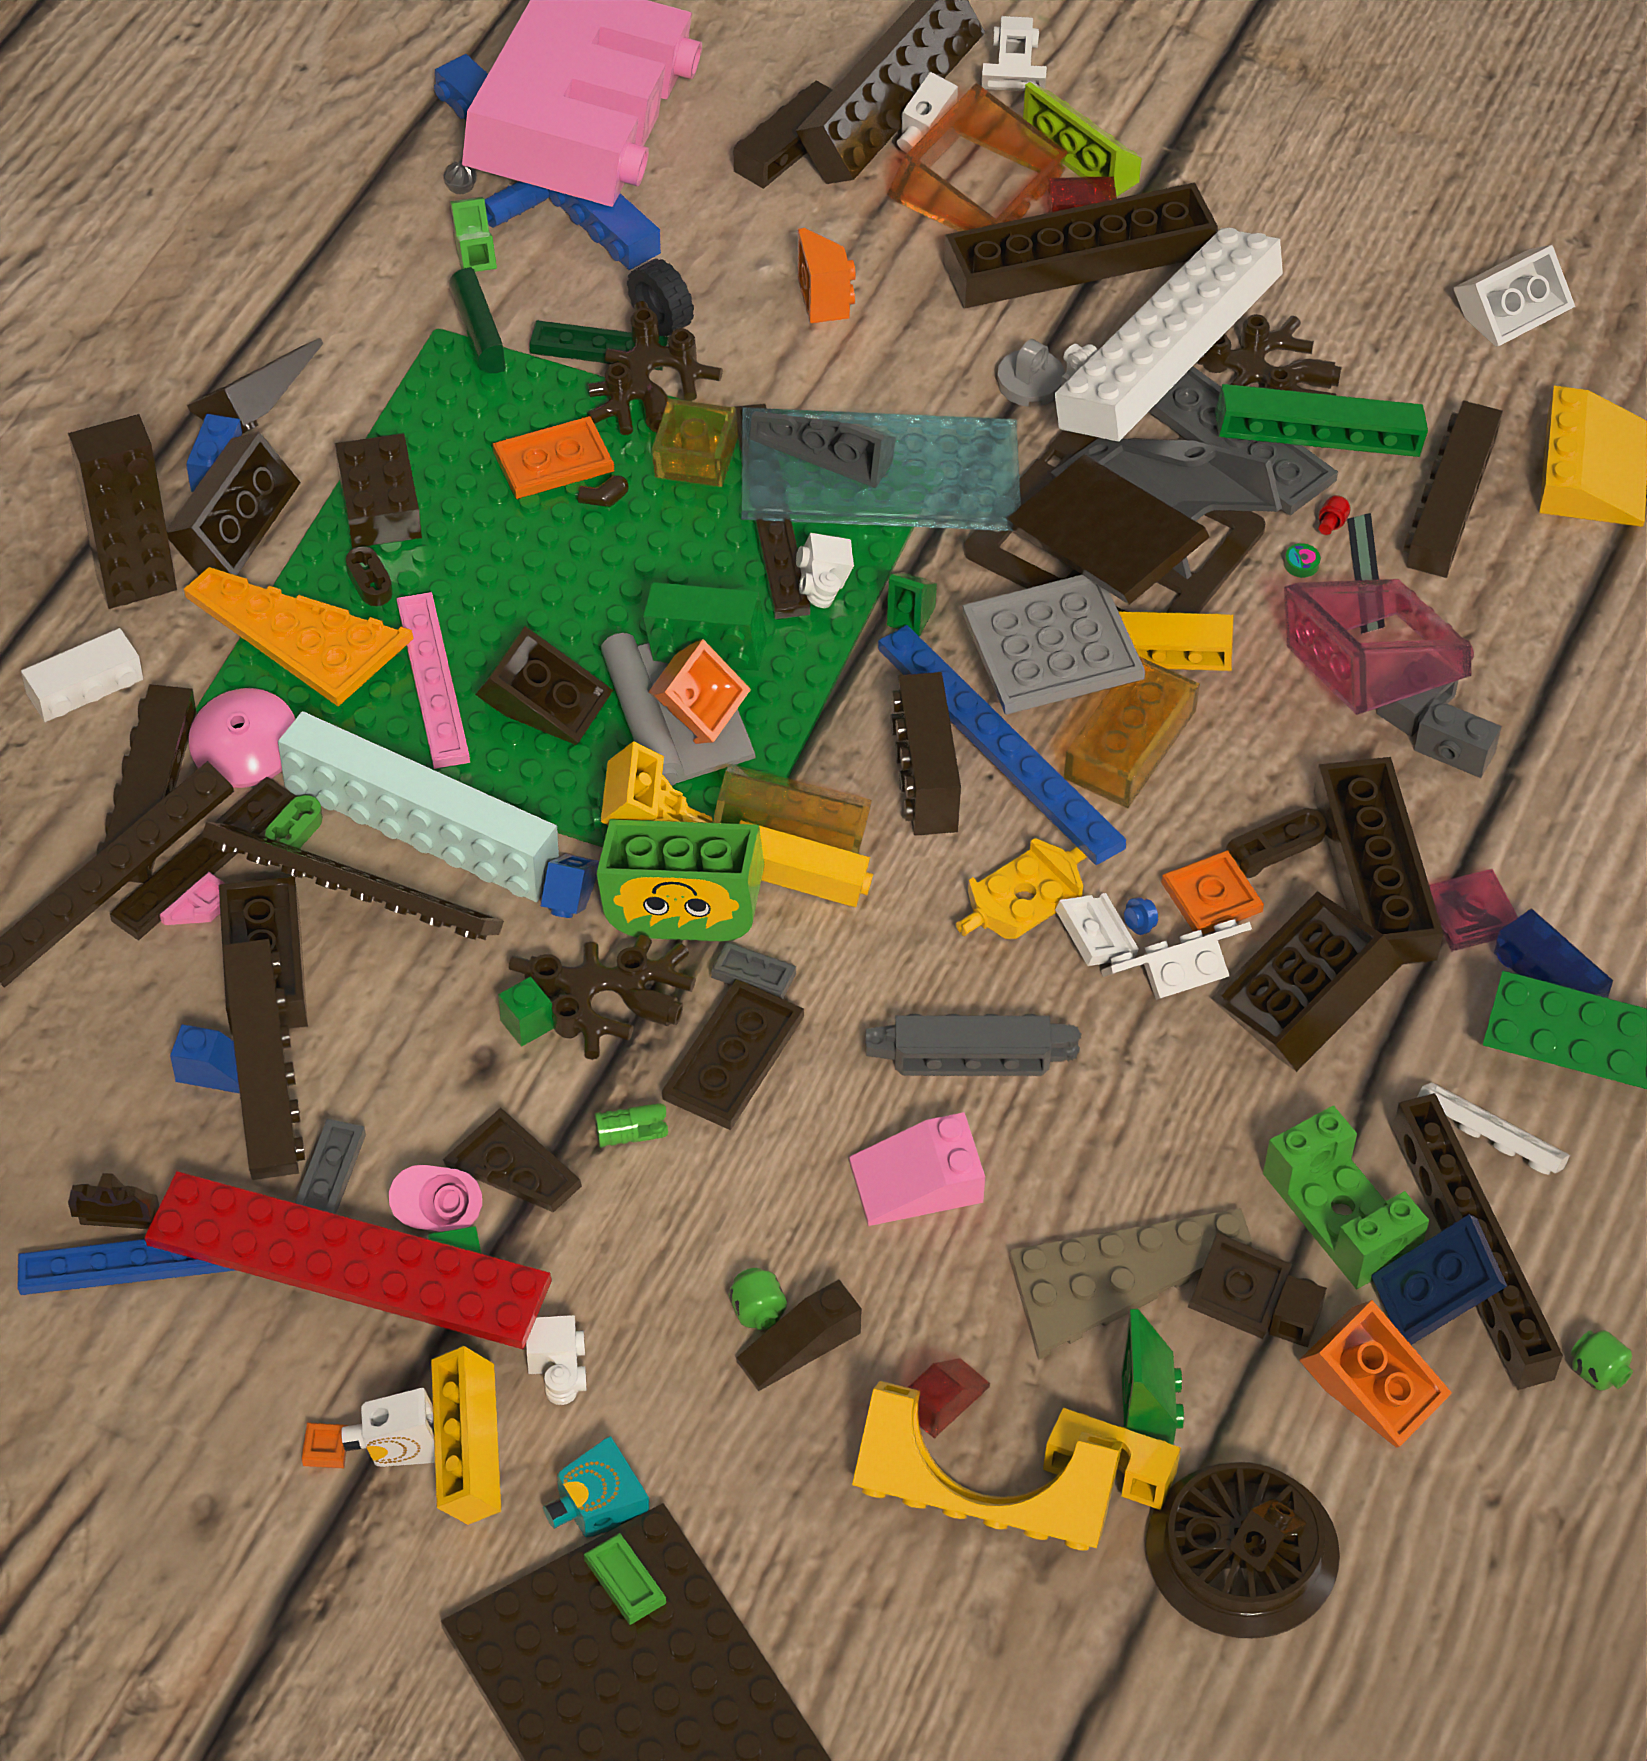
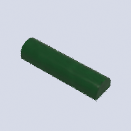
(477, 320)

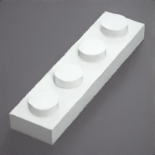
(1507, 1137)

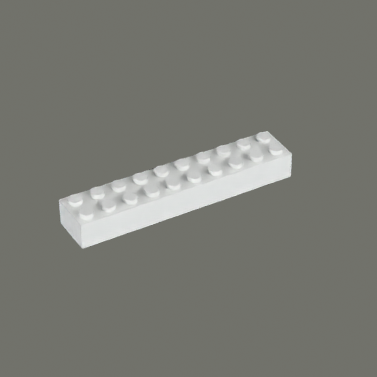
(1168, 334)

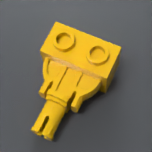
(641, 792)

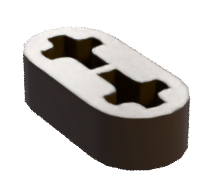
(363, 578)

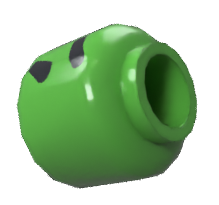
(757, 1298)
(1602, 1360)

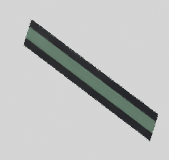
(1364, 557)

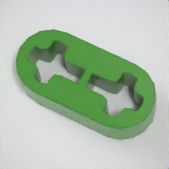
(289, 823)

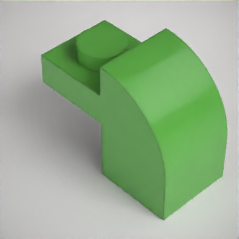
(472, 234)

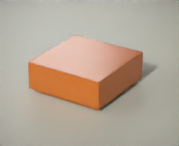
(324, 1446)

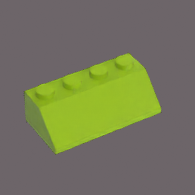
(1088, 146)

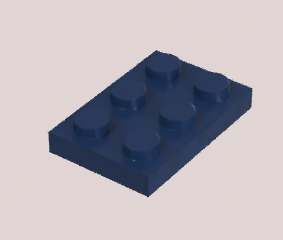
(1439, 1280)

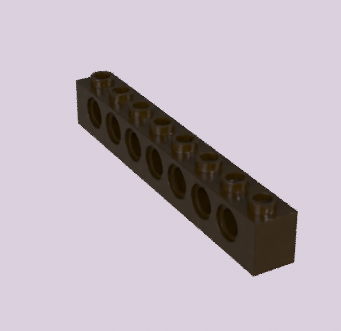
(1453, 1194)

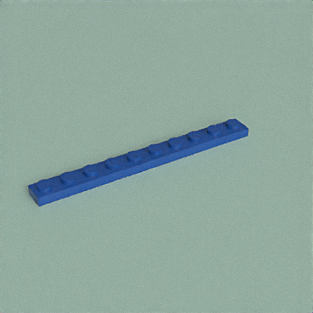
(1008, 750)

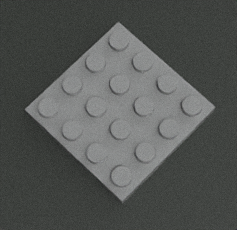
(1052, 643)

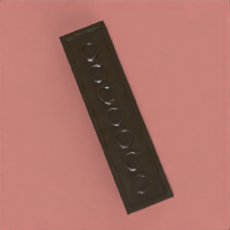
(341, 876)

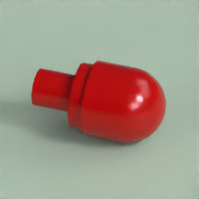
(1333, 514)

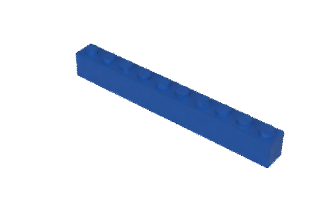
(619, 229)

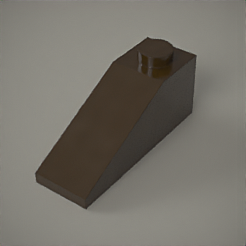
(803, 1335)

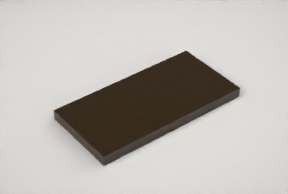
(1107, 528)

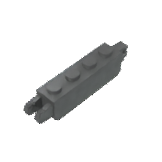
(973, 1044)

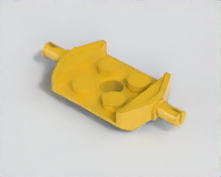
(1042, 871)

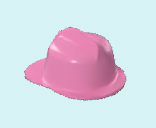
(435, 1198)

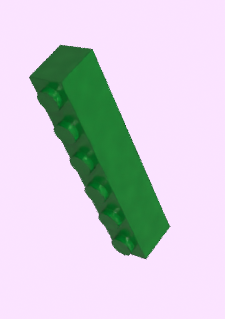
(1321, 420)

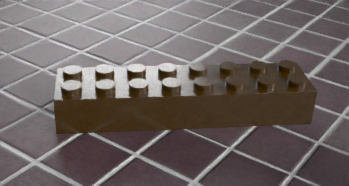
(870, 99)
(1078, 245)

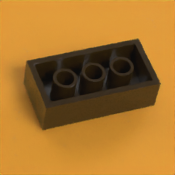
(233, 506)
(926, 754)
(269, 912)

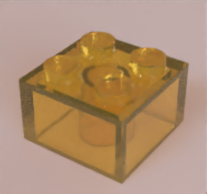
(695, 442)

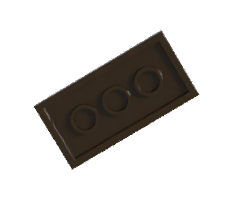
(733, 1054)

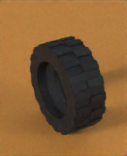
(664, 293)

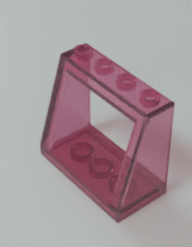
(1371, 672)

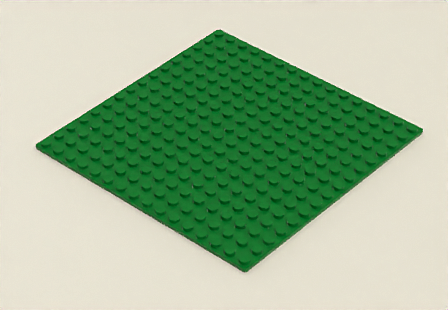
(562, 573)

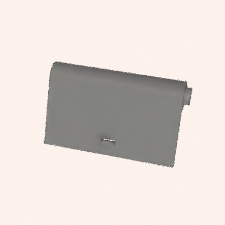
(657, 728)

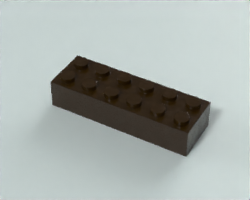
(123, 510)
(1378, 855)

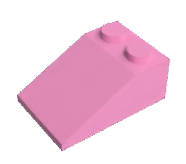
(919, 1171)

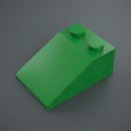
(1150, 1382)

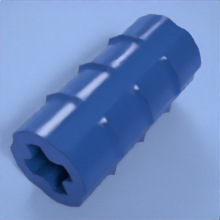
(513, 202)

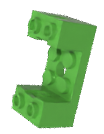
(1315, 1171)

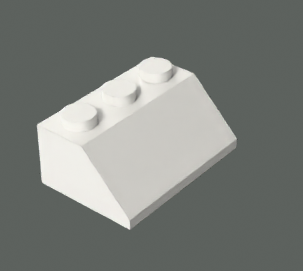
(1515, 295)

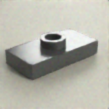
(754, 969)

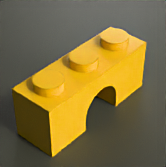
(1144, 1461)

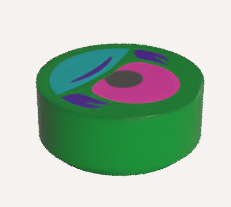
(1302, 560)

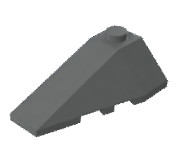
(833, 445)

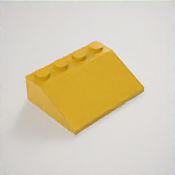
(1593, 459)

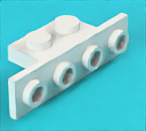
(1182, 966)

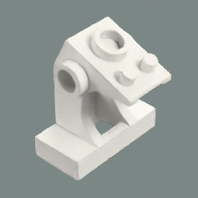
(1015, 43)

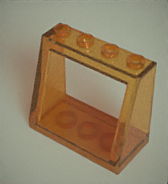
(993, 126)

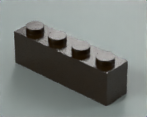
(775, 142)

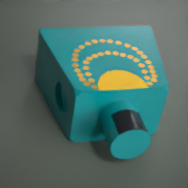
(597, 1492)

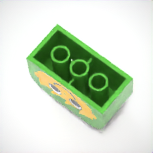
(681, 878)

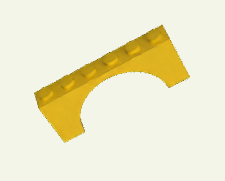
(899, 1464)

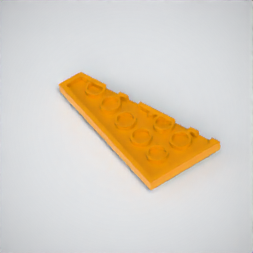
(303, 635)

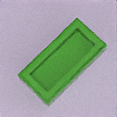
(625, 1578)

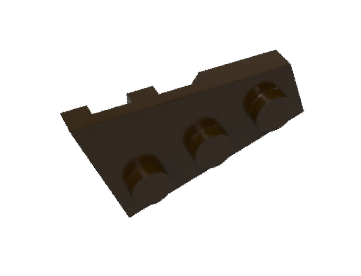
(514, 1162)

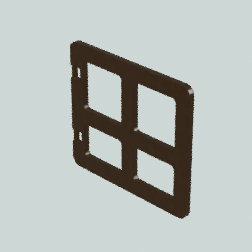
(1194, 592)

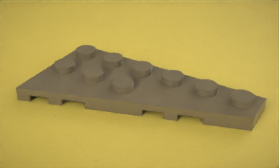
(1104, 1275)

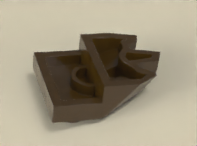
(112, 1204)

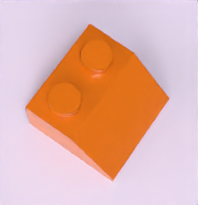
(824, 277)

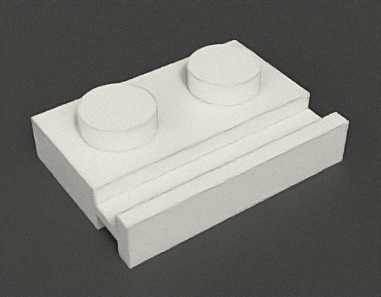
(1096, 928)

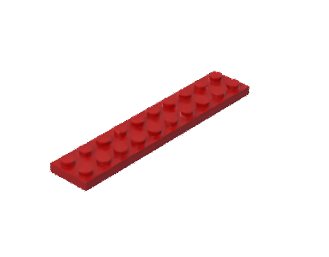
(349, 1259)

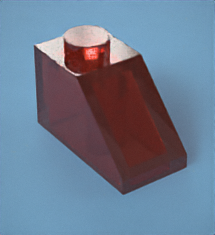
(945, 1393)

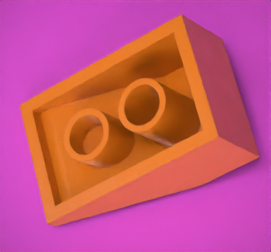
(1376, 1373)

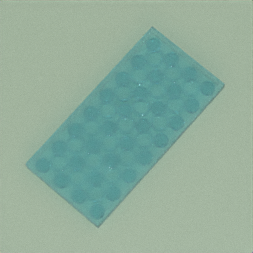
(940, 475)

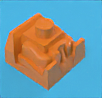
(700, 690)

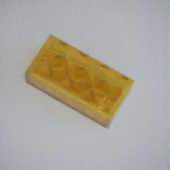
(1131, 734)

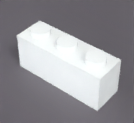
(82, 675)

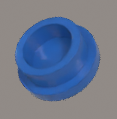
(1140, 915)

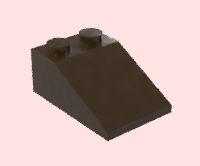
(544, 688)

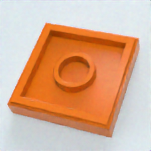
(1212, 892)

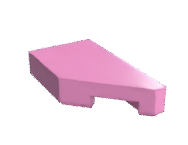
(196, 905)

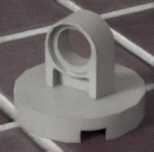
(1030, 374)

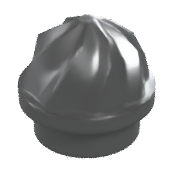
(460, 178)

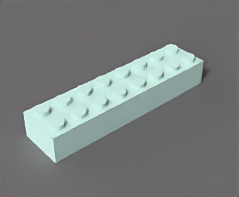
(418, 806)

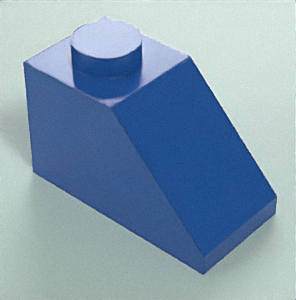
(569, 884)
(205, 1059)

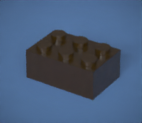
(378, 490)

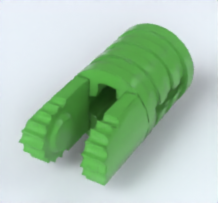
(631, 1125)

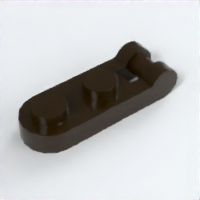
(1278, 840)

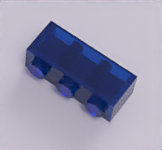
(1542, 953)

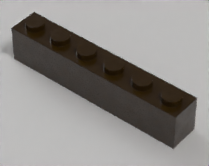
(1453, 489)
(153, 761)
(261, 1060)

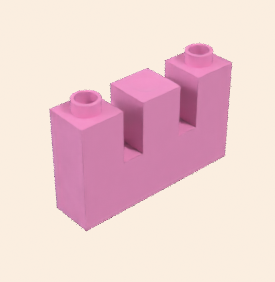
(579, 94)

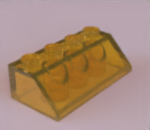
(792, 808)

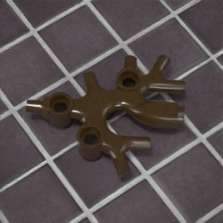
(1251, 362)
(630, 373)
(574, 1011)

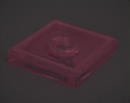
(1472, 909)

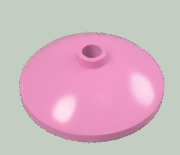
(242, 753)

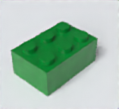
(725, 618)

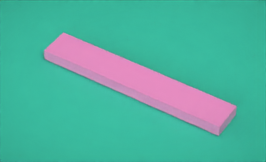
(433, 681)

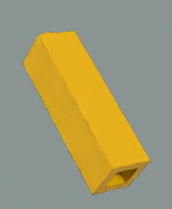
(814, 867)

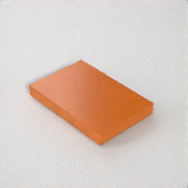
(553, 457)

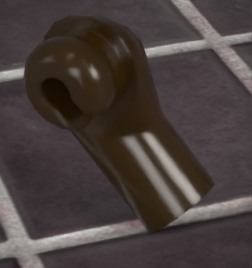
(606, 494)

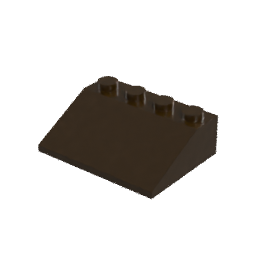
(1308, 980)

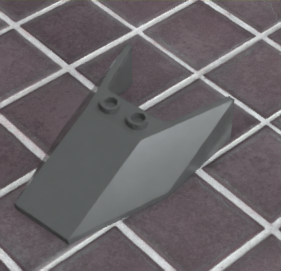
(1188, 476)

